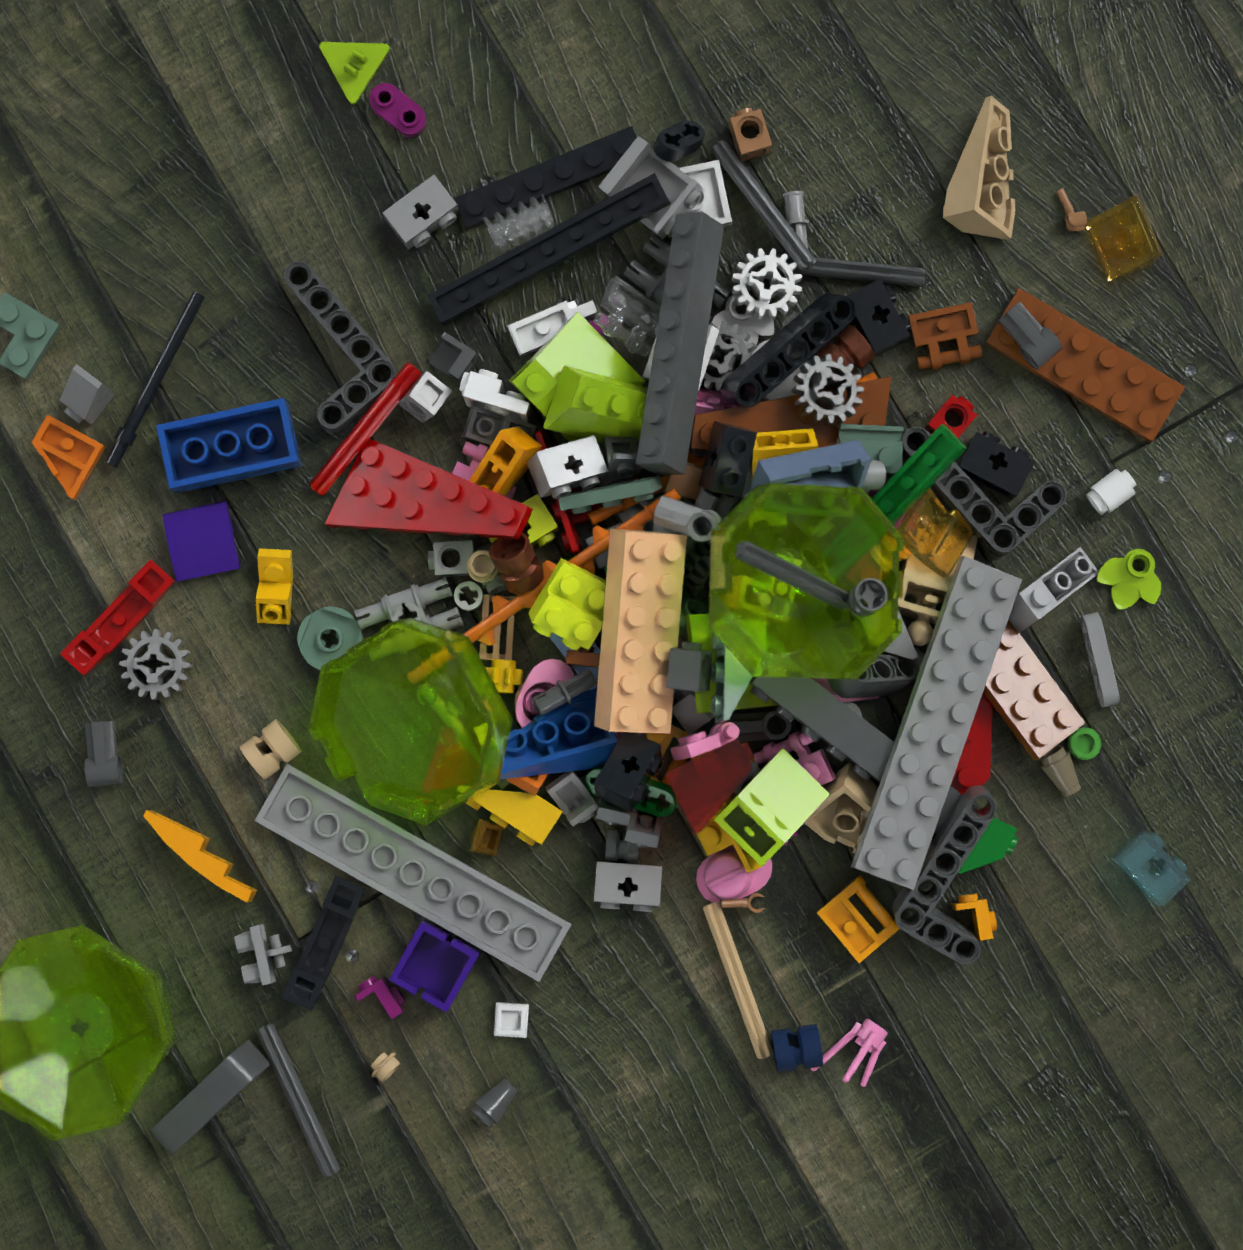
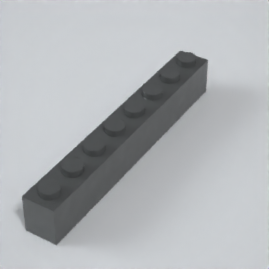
(680, 344)
(838, 726)

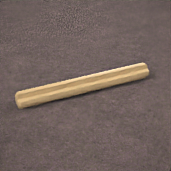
(738, 980)

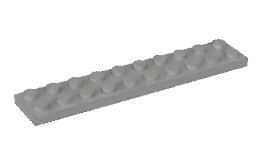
(936, 723)
(413, 872)

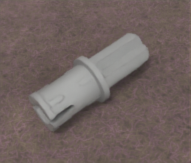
(795, 214)

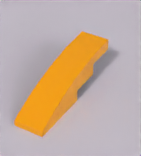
(191, 848)

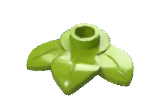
(1128, 583)

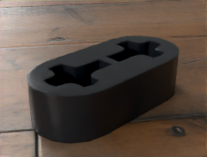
(679, 140)

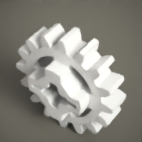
(779, 285)

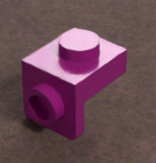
(389, 996)

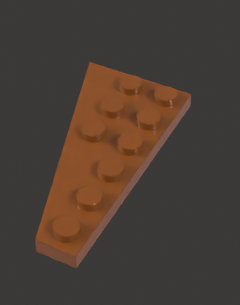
(783, 415)

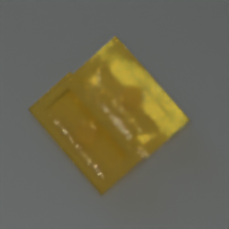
(935, 534)

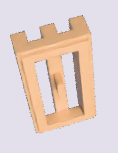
(497, 632)

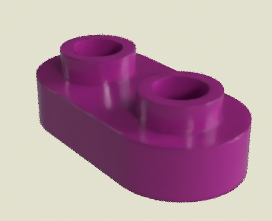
(396, 110)

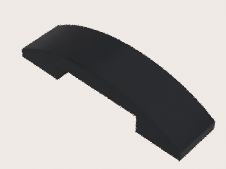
(324, 943)

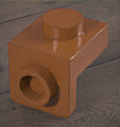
(583, 658)

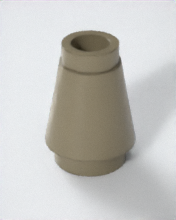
(1060, 770)

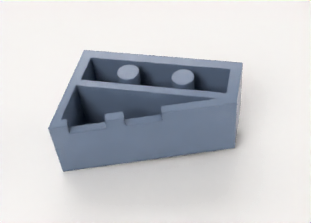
(830, 466)

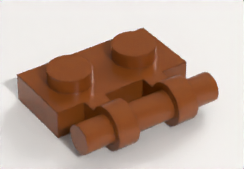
(944, 326)

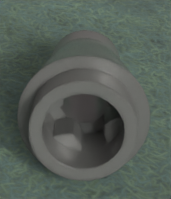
(494, 1103)

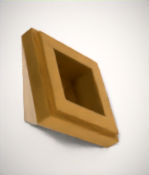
(486, 837)

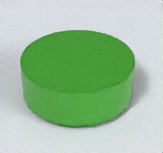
(1084, 743)

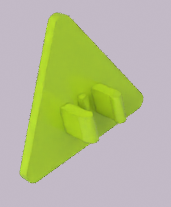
(354, 64)

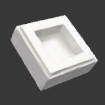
(511, 1019)

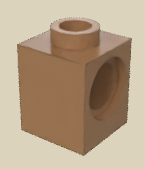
(745, 147)

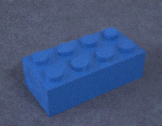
(229, 445)

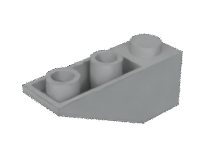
(1051, 589)

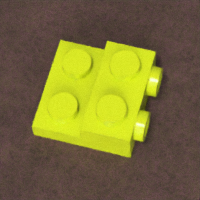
(570, 606)

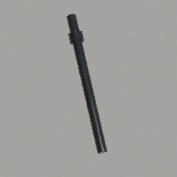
(126, 434)

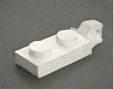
(537, 329)

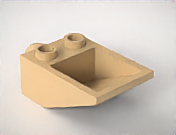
(928, 591)

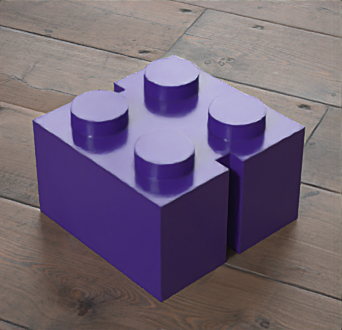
(435, 965)

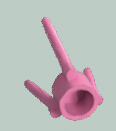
(870, 1040)

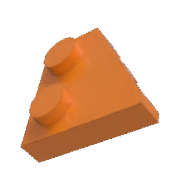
(67, 454)

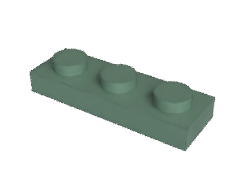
(610, 495)

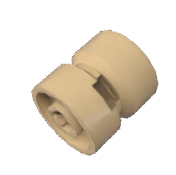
(281, 743)

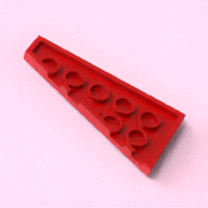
(412, 496)

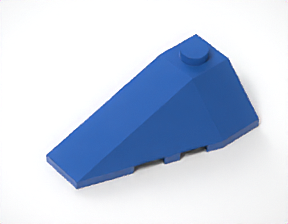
(559, 741)

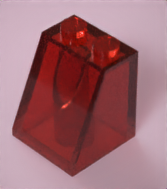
(710, 780)

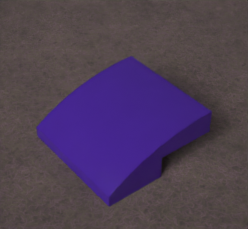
(201, 541)

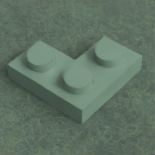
(31, 339)

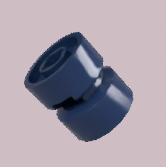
(797, 1048)

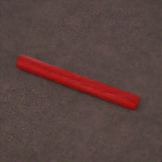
(365, 429)

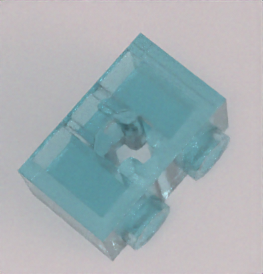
(1134, 861)

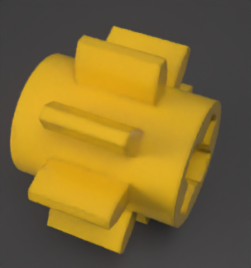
(505, 675)

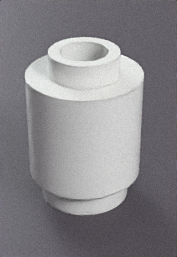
(1111, 491)

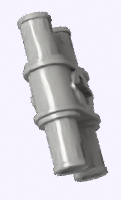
(415, 600)

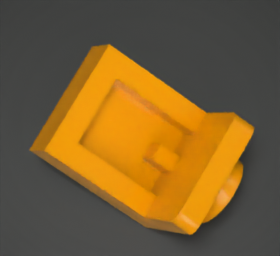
(983, 919)

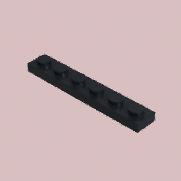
(546, 178)

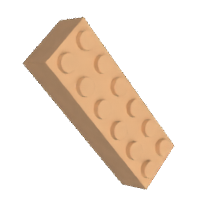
(639, 630)

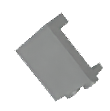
(641, 162)

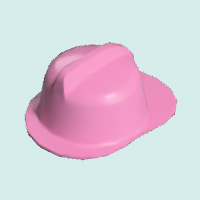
(539, 680)
(724, 876)

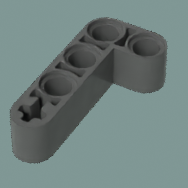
(209, 1097)

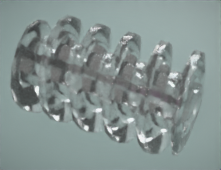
(519, 224)

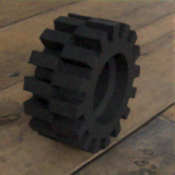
(697, 572)

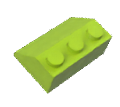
(596, 406)

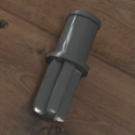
(563, 692)

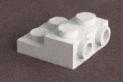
(488, 392)

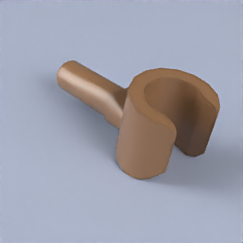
(1074, 220)
(743, 903)

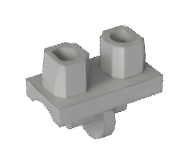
(263, 969)

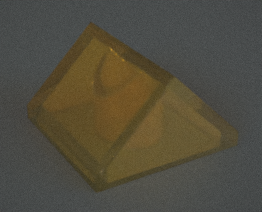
(1124, 239)

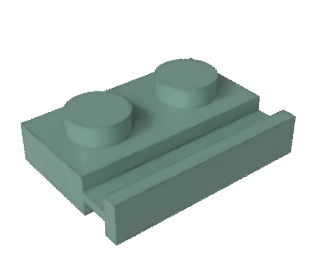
(880, 442)

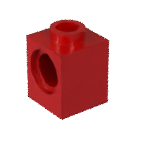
(957, 405)

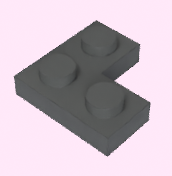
(642, 827)

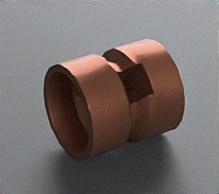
(851, 346)
(517, 564)

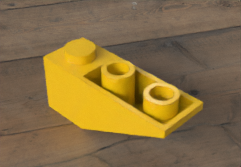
(524, 811)

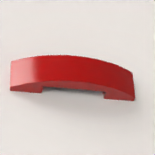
(119, 619)

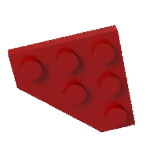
(976, 755)

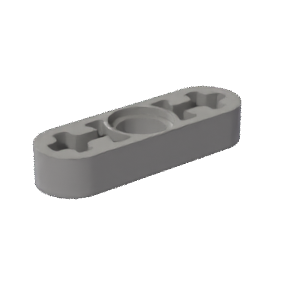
(1100, 659)

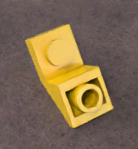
(274, 586)

